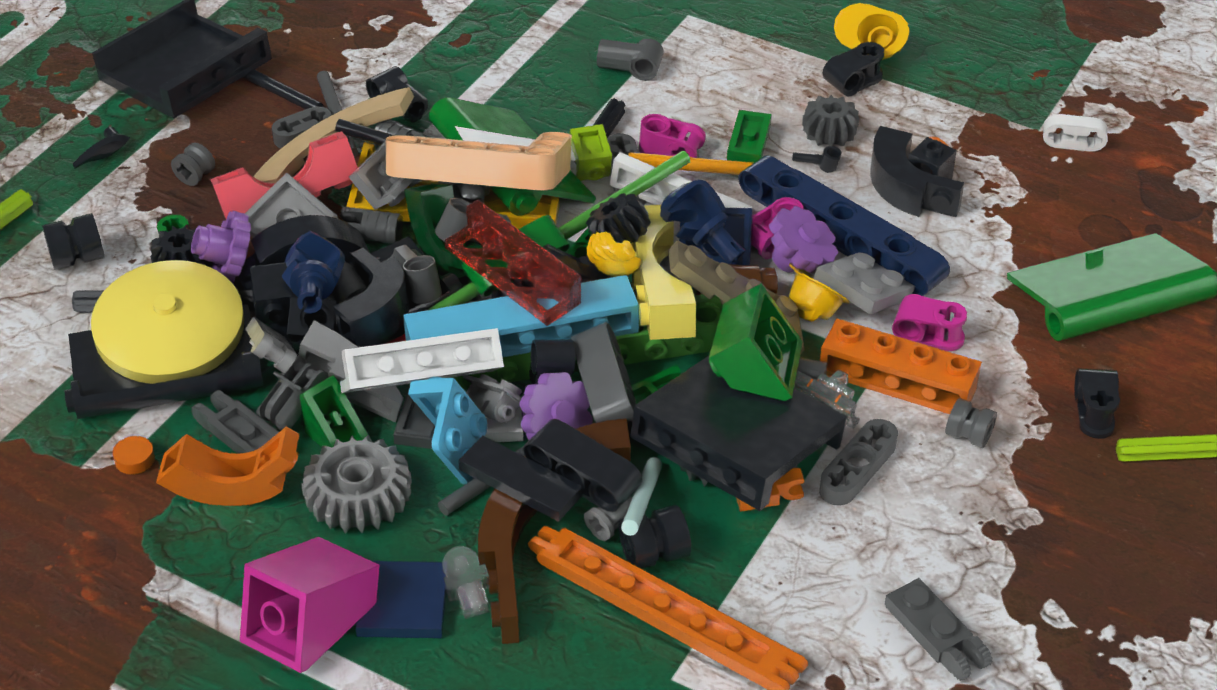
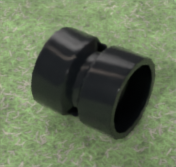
(73, 241)
(659, 536)

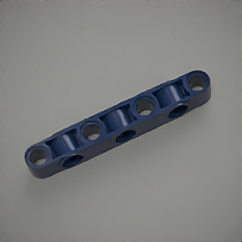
(851, 224)

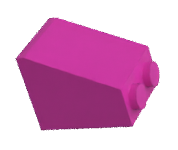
(305, 600)

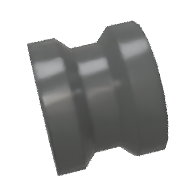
(193, 164)

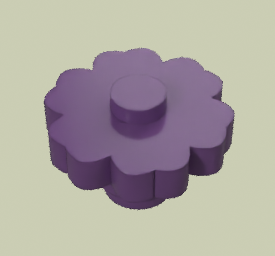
(801, 240)
(224, 245)
(554, 398)

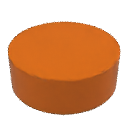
(133, 455)

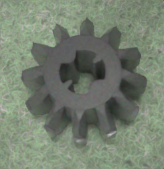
(830, 121)

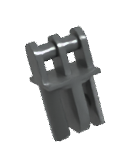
(283, 402)

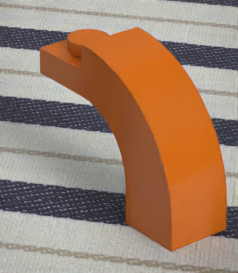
(228, 478)

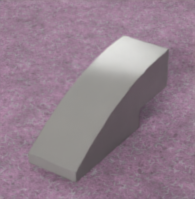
(323, 349)

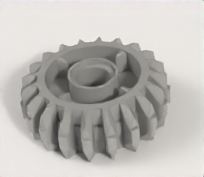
(356, 484)

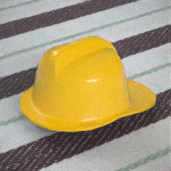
(869, 23)
(813, 297)

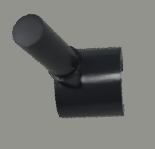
(827, 161)

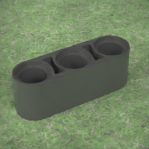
(604, 374)

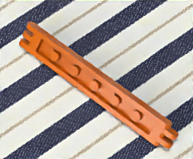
(668, 609)

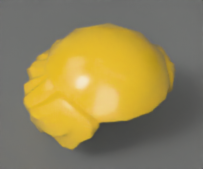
(612, 257)

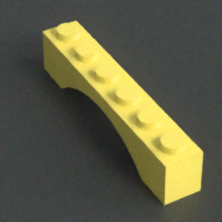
(663, 300)

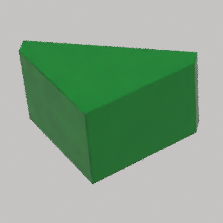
(329, 414)

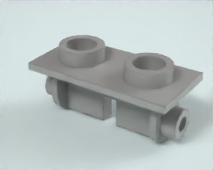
(493, 398)

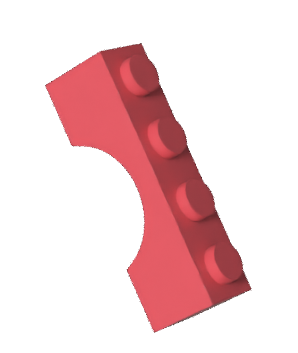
(327, 165)

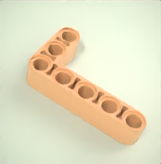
(481, 163)

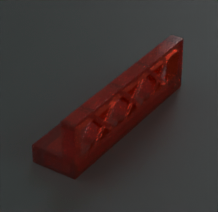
(524, 260)

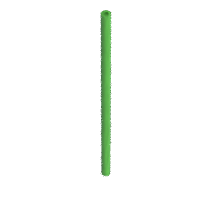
(579, 223)

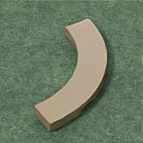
(366, 113)

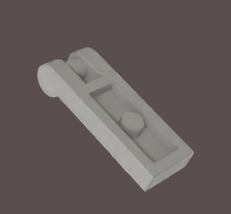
(270, 345)

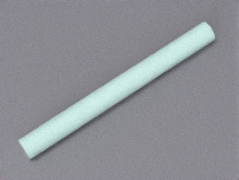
(641, 497)

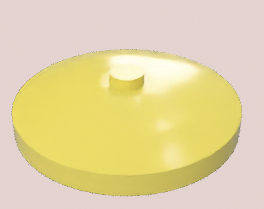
(167, 321)

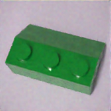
(756, 346)

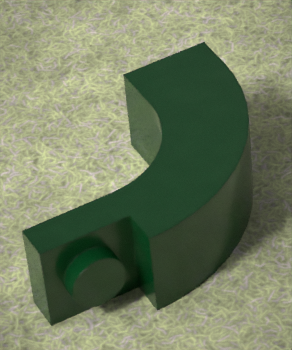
(425, 209)

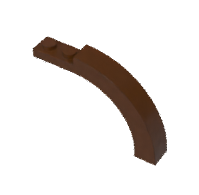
(505, 521)

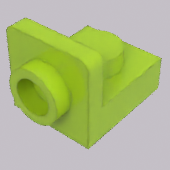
(591, 152)

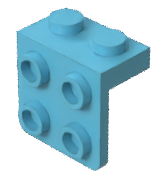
(455, 419)

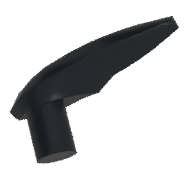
(109, 145)

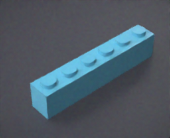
(601, 301)

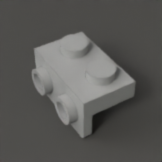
(376, 184)

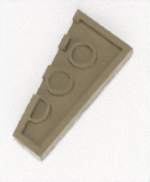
(721, 280)

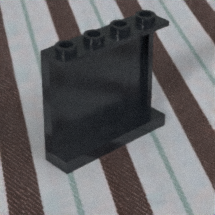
(179, 59)
(731, 434)

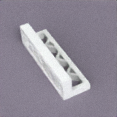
(628, 169)
(421, 359)

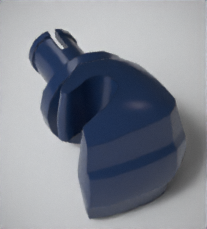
(703, 216)
(313, 270)

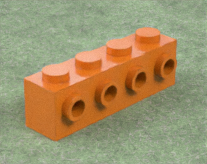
(899, 366)

